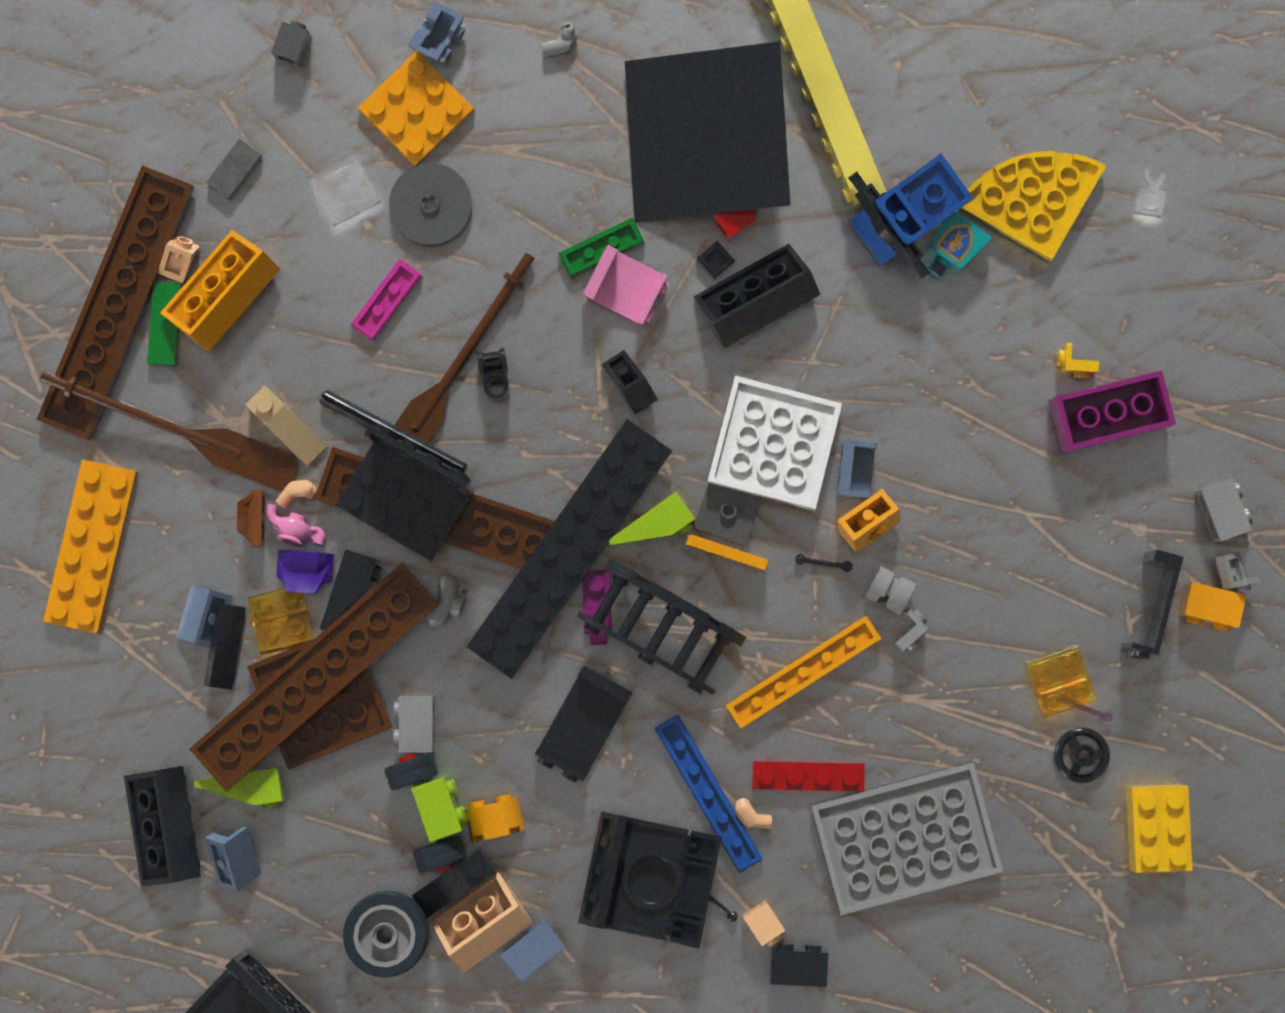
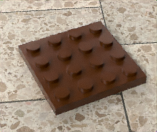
(344, 721)

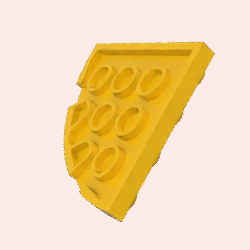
(1034, 197)

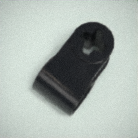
(494, 369)

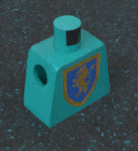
(955, 244)

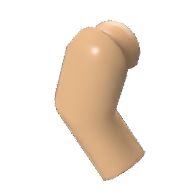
(296, 489)
(749, 817)

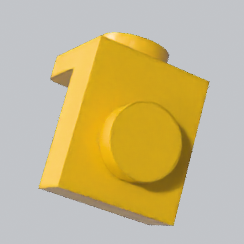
(1080, 368)

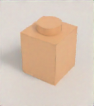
(764, 924)

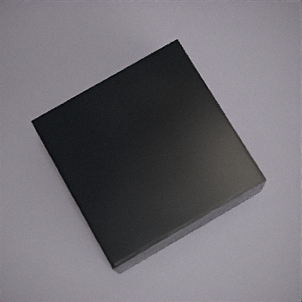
(715, 260)

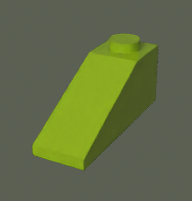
(660, 522)
(255, 788)

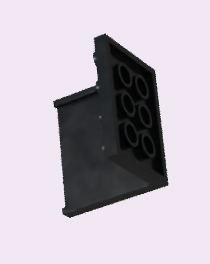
(406, 493)
(247, 989)

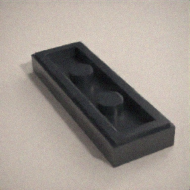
(224, 646)

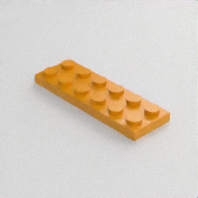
(90, 546)

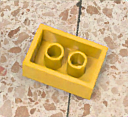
(1159, 828)

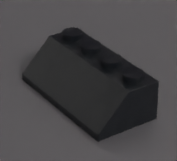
(757, 295)
(162, 826)

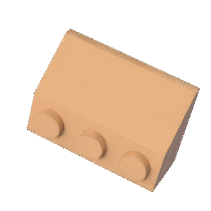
(480, 922)

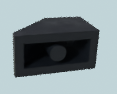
(629, 382)

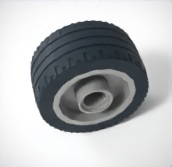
(373, 951)

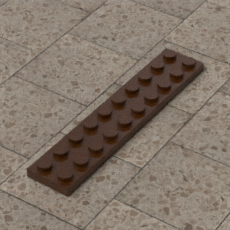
(117, 299)
(482, 527)
(314, 677)

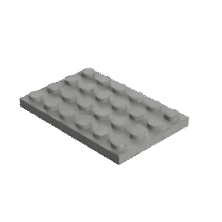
(907, 838)

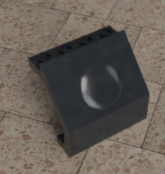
(650, 879)

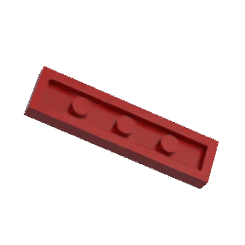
(808, 776)

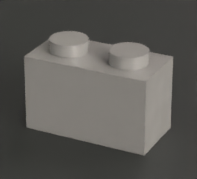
(1224, 510)
(416, 724)

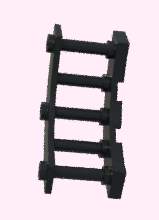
(674, 608)

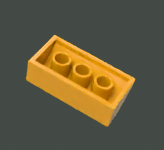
(220, 290)

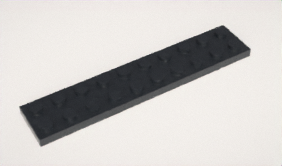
(569, 549)

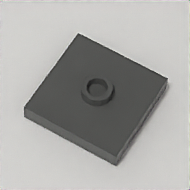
(727, 514)

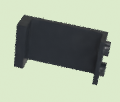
(1172, 565)
(582, 724)

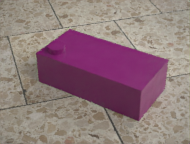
(1112, 412)

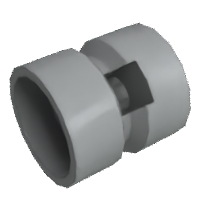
(890, 590)

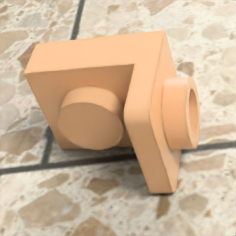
(178, 258)

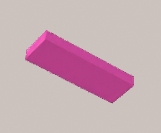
(386, 300)

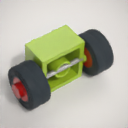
(437, 809)

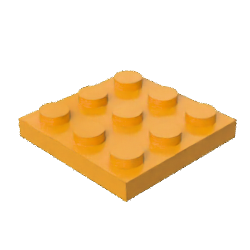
(416, 109)

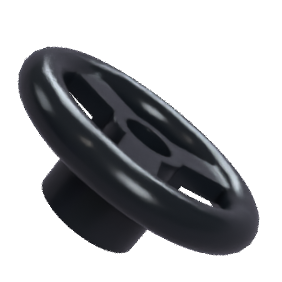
(1092, 755)

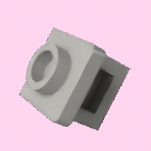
(1232, 573)
(911, 639)

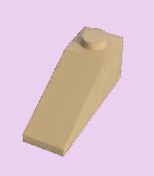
(286, 425)

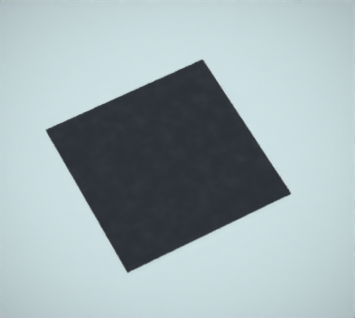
(707, 132)

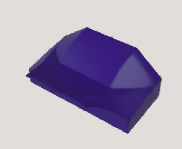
(304, 570)

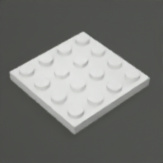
(774, 443)

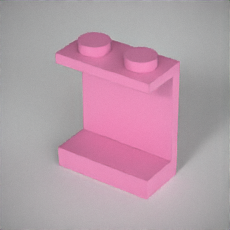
(625, 286)

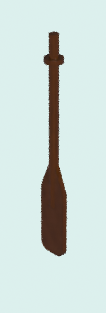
(427, 411)
(219, 446)

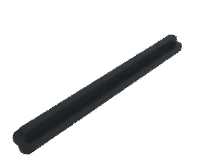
(366, 418)

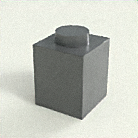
(291, 43)

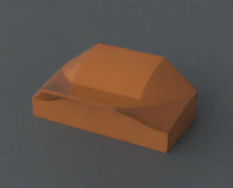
(252, 517)

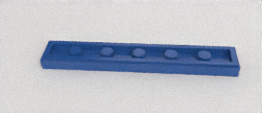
(708, 793)

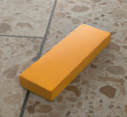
(726, 552)

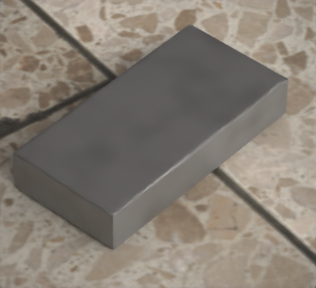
(234, 169)

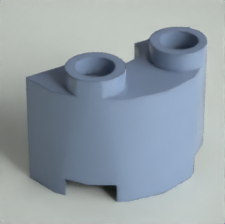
(438, 33)

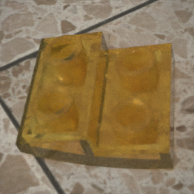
(280, 620)
(1060, 681)

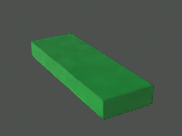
(588, 252)
(162, 333)

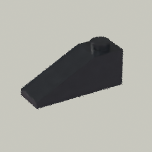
(352, 581)
(454, 882)

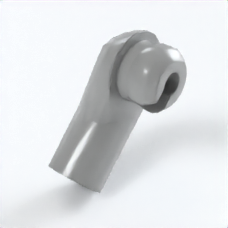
(564, 41)

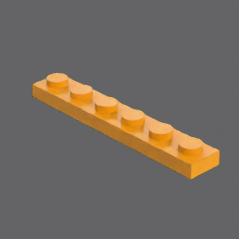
(803, 672)

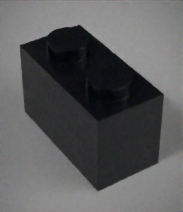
(798, 966)

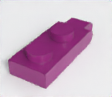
(595, 586)

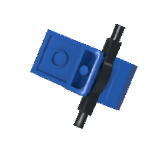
(907, 211)

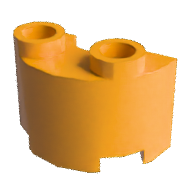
(494, 819)

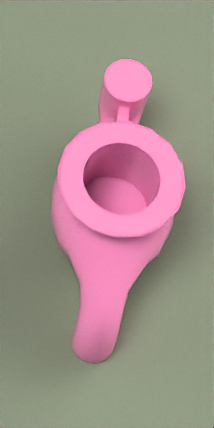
(294, 529)

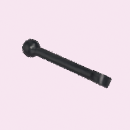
(846, 566)
(731, 915)

